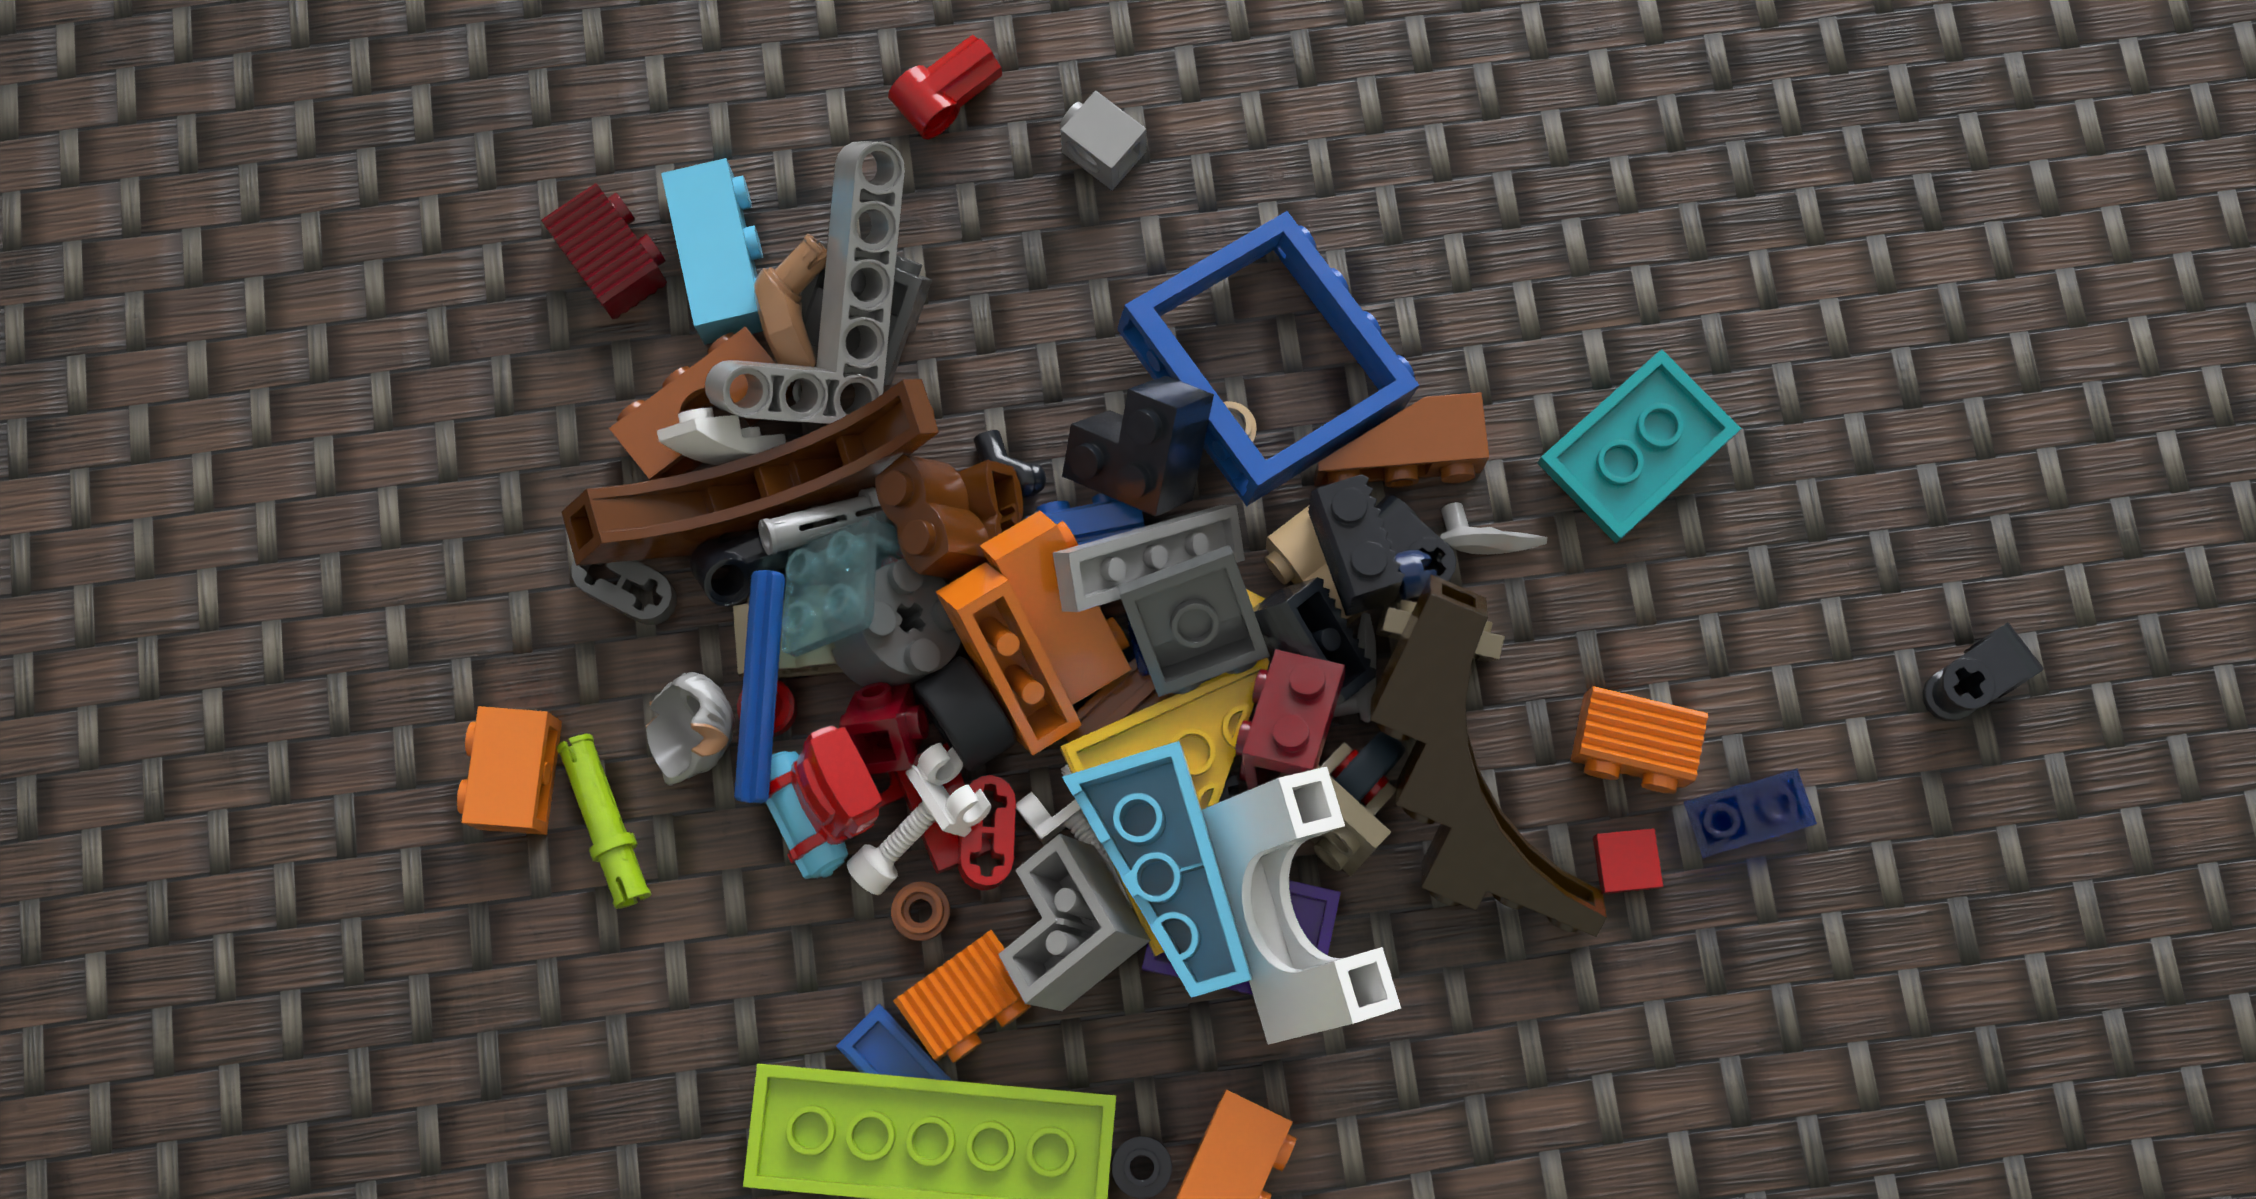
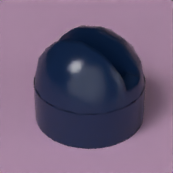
(1415, 577)

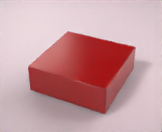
(1627, 861)

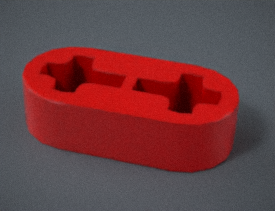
(1001, 835)

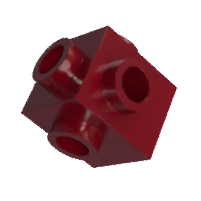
(886, 726)

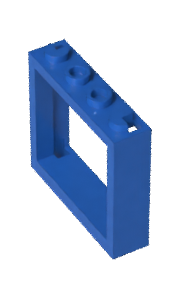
(1328, 290)

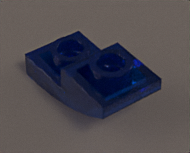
(1750, 813)

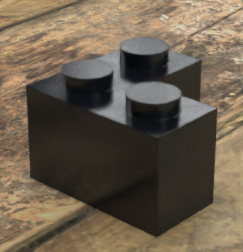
(1149, 451)

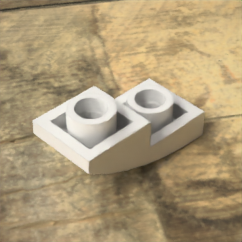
(715, 438)

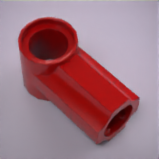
(933, 95)

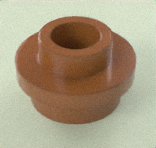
(907, 898)

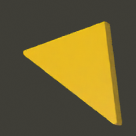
(1203, 723)

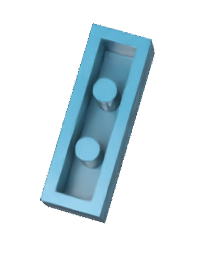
(715, 247)

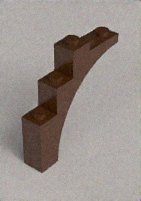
(817, 469)

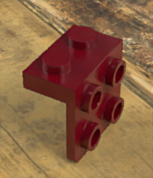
(1290, 717)

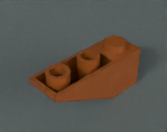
(1424, 440)

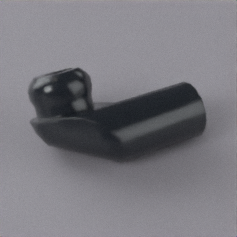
(991, 447)

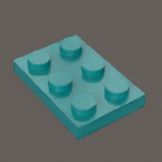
(1638, 446)

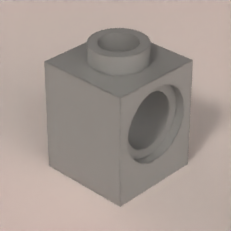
(1102, 139)

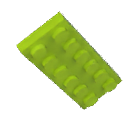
(925, 1137)

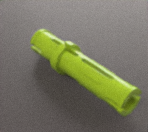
(610, 840)

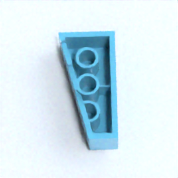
(1162, 850)

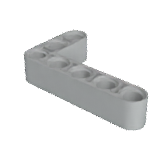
(840, 307)

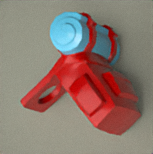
(824, 800)

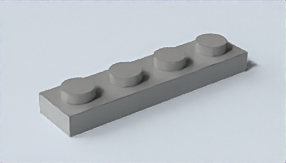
(1093, 570)

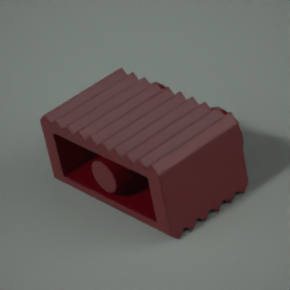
(605, 250)

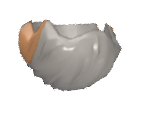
(690, 727)

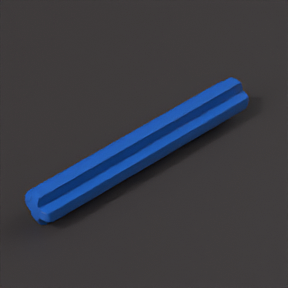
(759, 686)

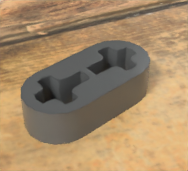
(618, 596)

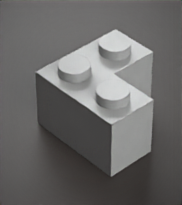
(1082, 930)

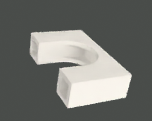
(1292, 981)

